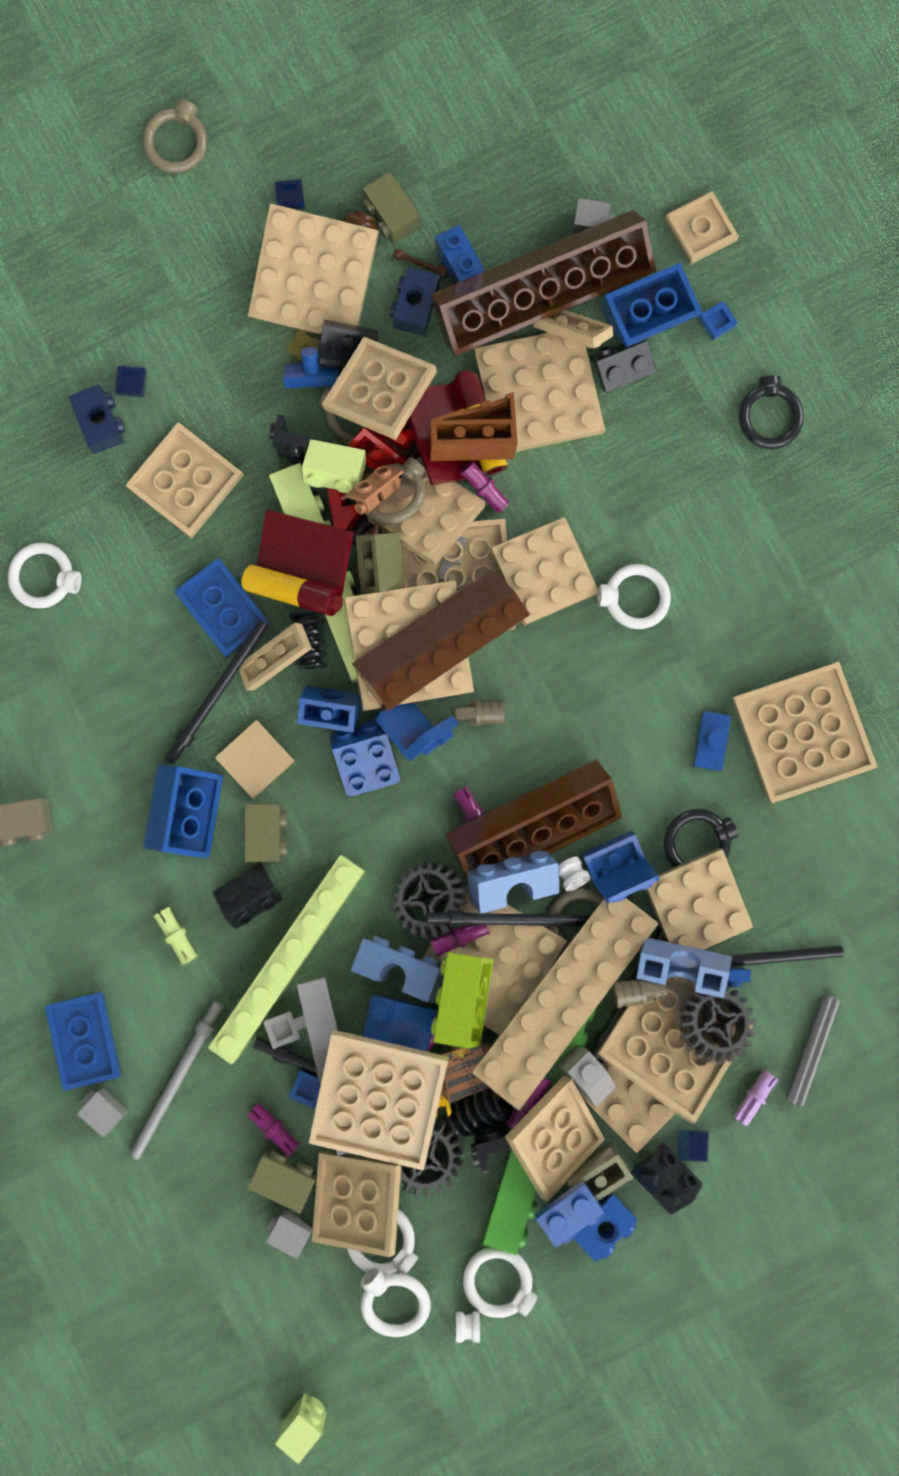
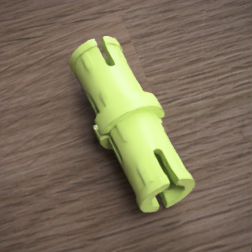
(175, 936)

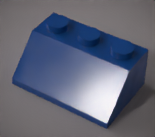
(651, 305)
(183, 811)
(399, 1022)

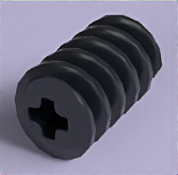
(309, 620)
(478, 1113)

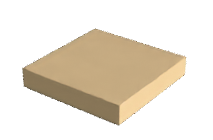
(701, 227)
(255, 759)

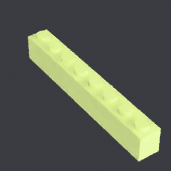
(299, 501)
(286, 959)

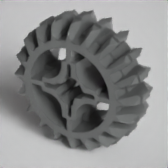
(417, 901)
(711, 1012)
(436, 1164)

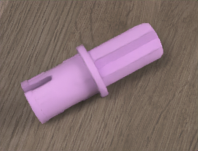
(755, 1097)

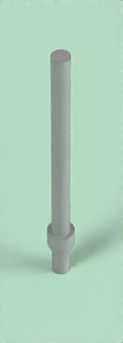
(203, 1029)

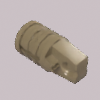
(482, 713)
(637, 992)

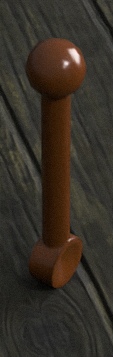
(440, 270)

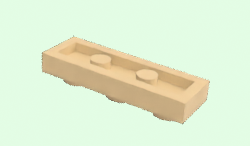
(576, 328)
(274, 656)

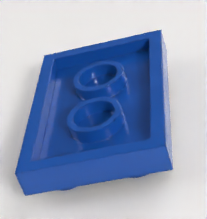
(220, 606)
(83, 1041)

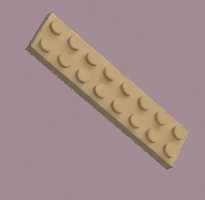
(564, 1000)

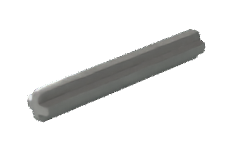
(813, 1050)

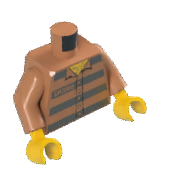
(458, 1076)

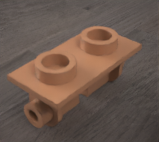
(383, 482)

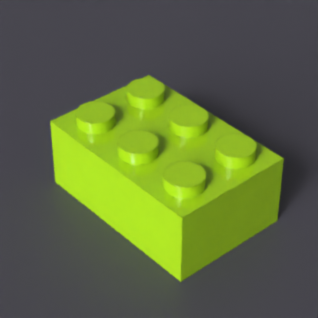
(462, 1000)

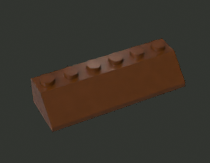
(440, 640)
(539, 820)

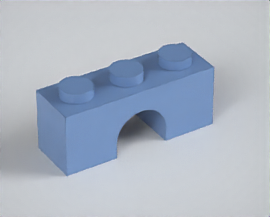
(490, 883)
(377, 959)
(704, 968)

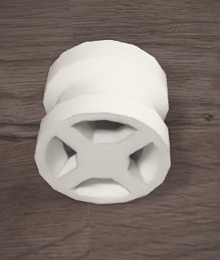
(573, 874)
(468, 1327)

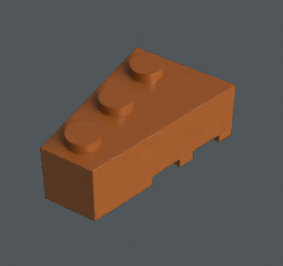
(475, 433)

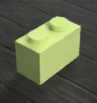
(333, 466)
(301, 1428)

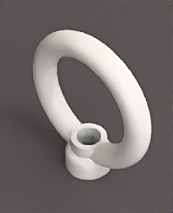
(67, 580)
(609, 594)
(403, 1260)
(375, 1284)
(522, 1301)

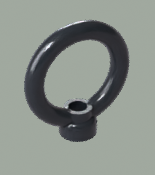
(769, 387)
(723, 828)

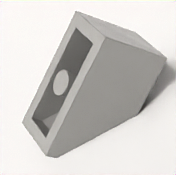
(587, 1075)

